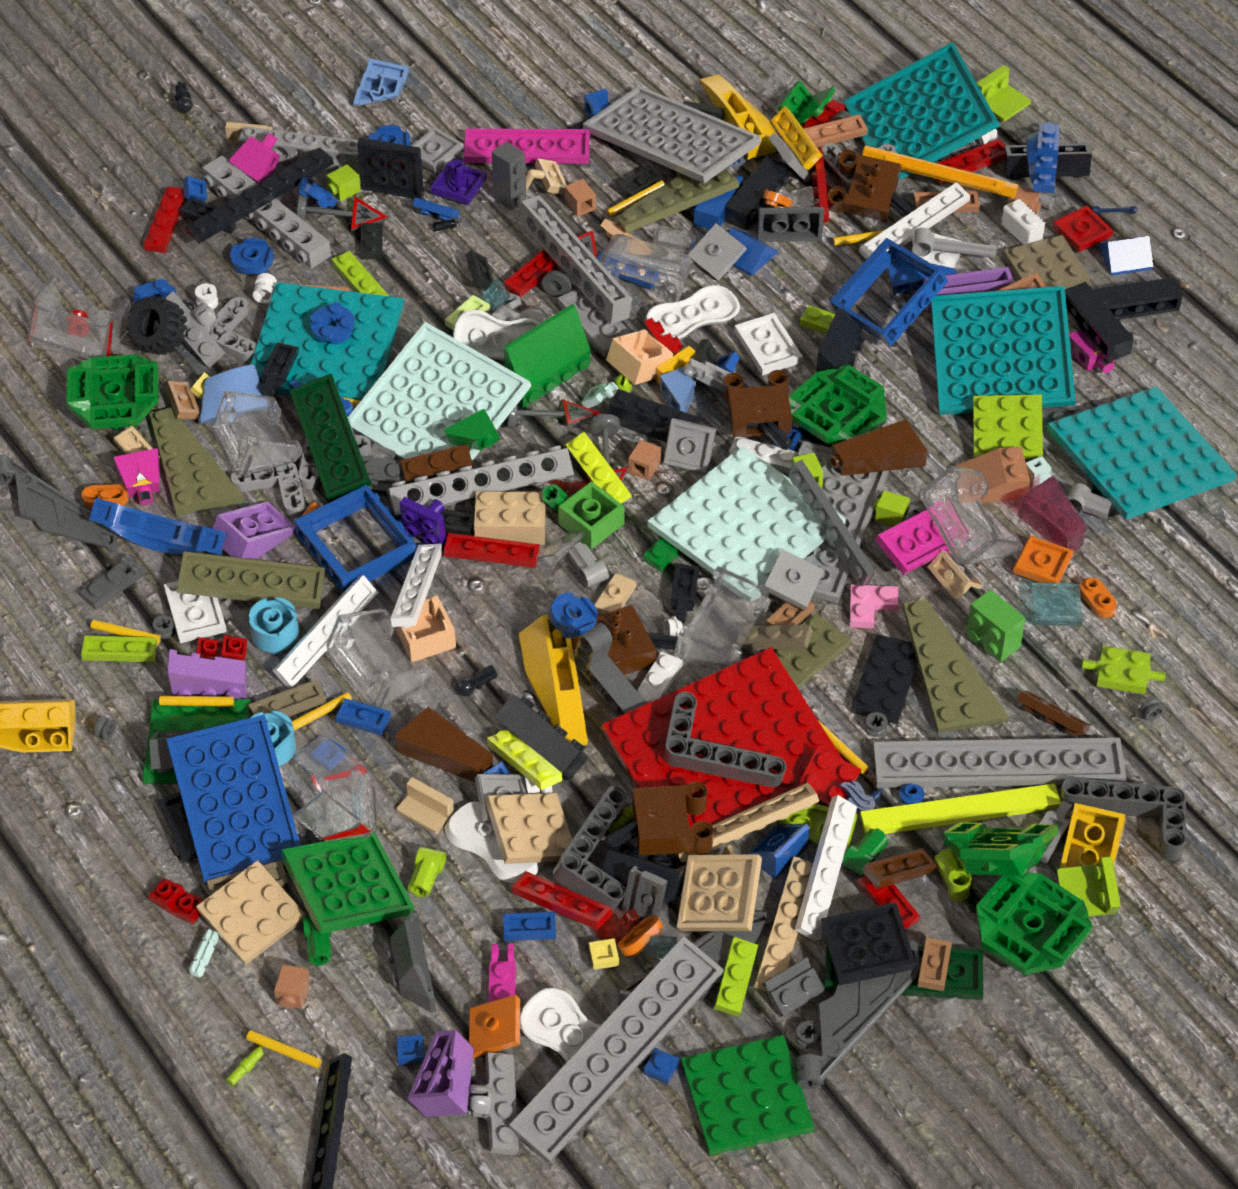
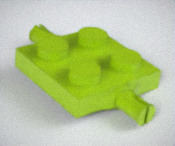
(1123, 670)

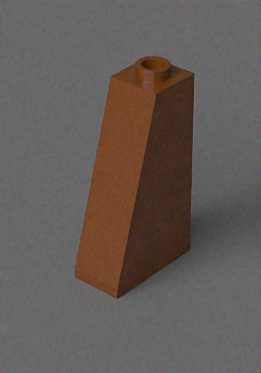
(880, 450)
(443, 746)

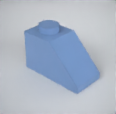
(677, 389)

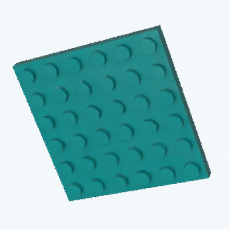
(925, 108)
(1002, 347)
(353, 363)
(1141, 452)

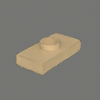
(131, 441)
(615, 594)

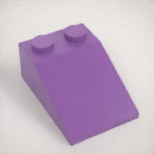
(253, 530)

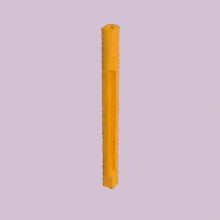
(945, 172)

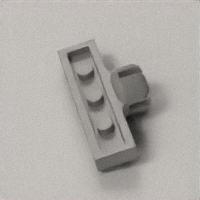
(199, 325)
(497, 1103)

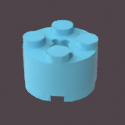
(273, 625)
(282, 735)

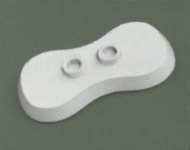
(705, 307)
(489, 334)
(468, 832)
(556, 1021)

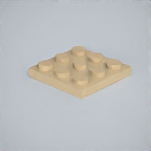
(529, 827)
(719, 892)
(251, 912)

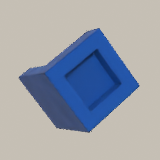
(595, 102)

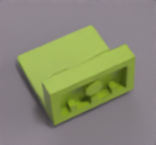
(1000, 96)
(1093, 885)

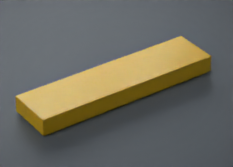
(796, 138)

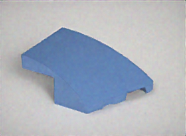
(381, 82)
(238, 380)

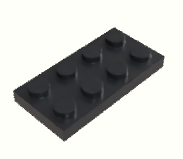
(886, 678)

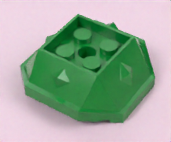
(113, 390)
(839, 405)
(998, 850)
(1032, 901)

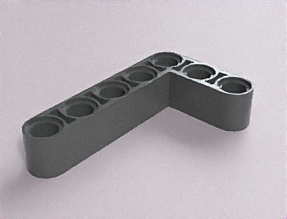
(603, 674)
(714, 752)
(1136, 800)
(574, 869)

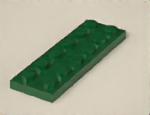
(330, 437)
(962, 981)

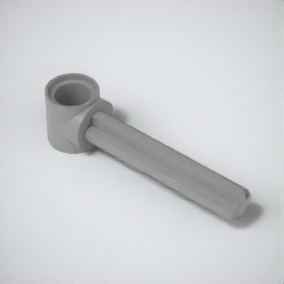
(924, 242)

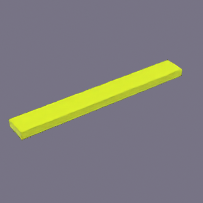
(961, 809)

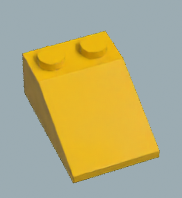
(1092, 836)

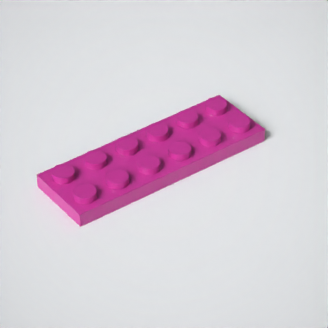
(557, 145)

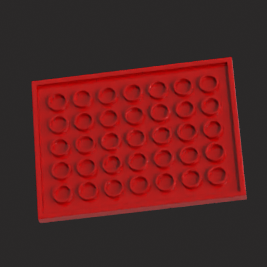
(740, 707)

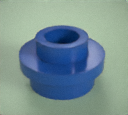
(907, 798)

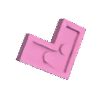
(870, 598)

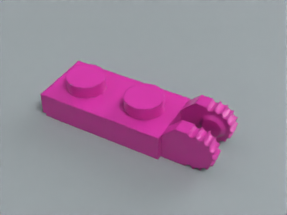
(502, 974)

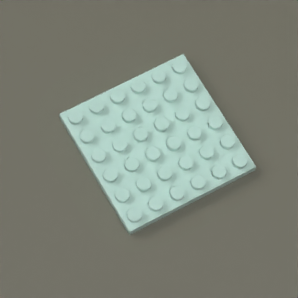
(432, 388)
(740, 518)

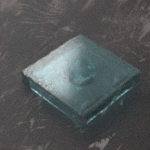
(1056, 604)

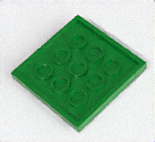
(188, 718)
(346, 883)
(747, 1095)

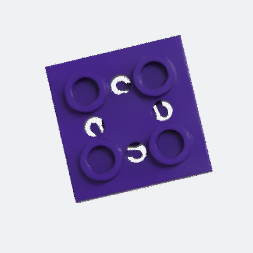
(457, 178)
(423, 521)

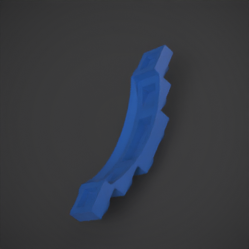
(1042, 156)
(156, 531)

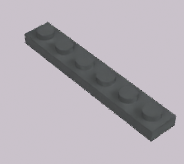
(832, 523)

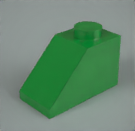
(474, 430)

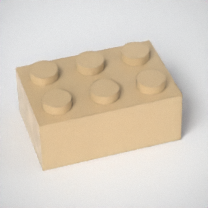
(511, 516)

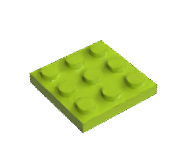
(1008, 423)

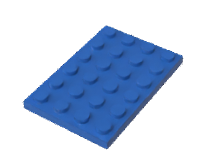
(233, 796)

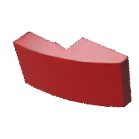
(670, 342)
(229, 648)
(176, 901)

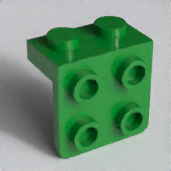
(803, 104)

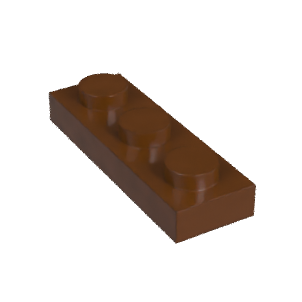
(436, 462)
(1053, 713)
(899, 868)

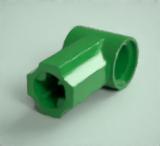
(554, 496)
(865, 851)
(318, 944)

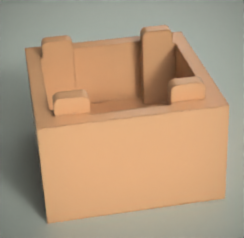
(637, 356)
(431, 634)

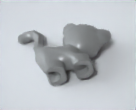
(506, 312)

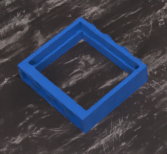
(871, 270)
(340, 508)

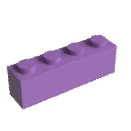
(975, 282)

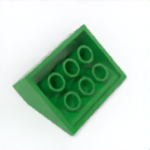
(549, 353)

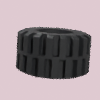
(170, 329)

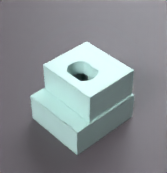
(1038, 471)

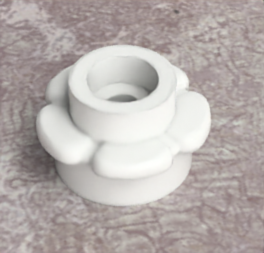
(672, 626)

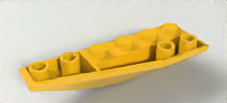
(740, 113)
(553, 676)
(37, 725)

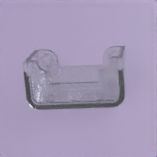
(648, 263)
(249, 434)
(961, 520)
(722, 620)
(371, 660)

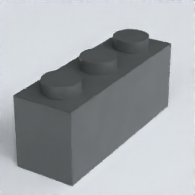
(509, 175)

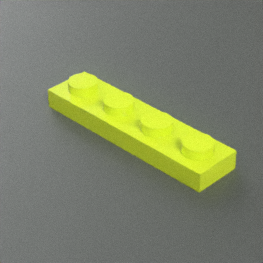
(597, 467)
(524, 759)

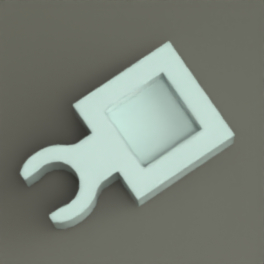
(597, 395)

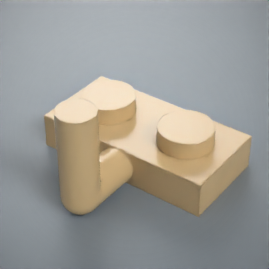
(549, 174)

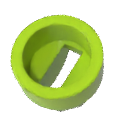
(627, 386)

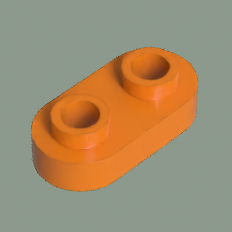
(776, 200)
(113, 493)
(1094, 595)
(635, 941)

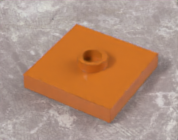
(1043, 561)
(495, 1026)

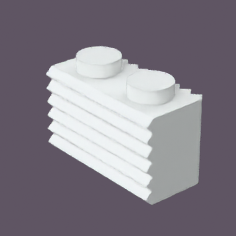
(1022, 222)

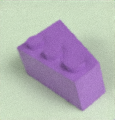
(207, 677)
(444, 1076)

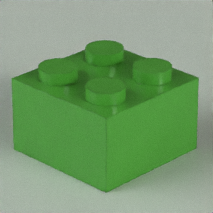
(592, 513)
(995, 626)

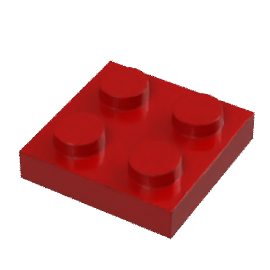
(1082, 229)
(824, 774)

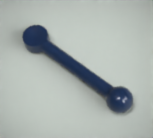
(1096, 209)

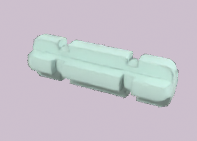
(203, 953)

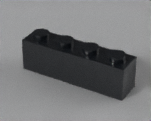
(1071, 161)
(743, 206)
(1142, 298)
(1098, 322)
(646, 415)
(541, 736)

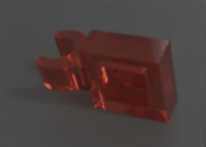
(571, 486)
(617, 927)

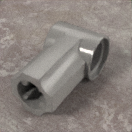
(1084, 500)
(590, 569)

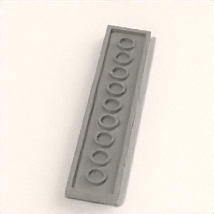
(997, 762)
(615, 1049)

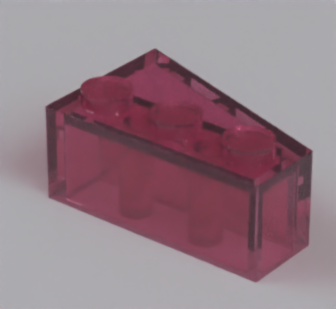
(1052, 515)

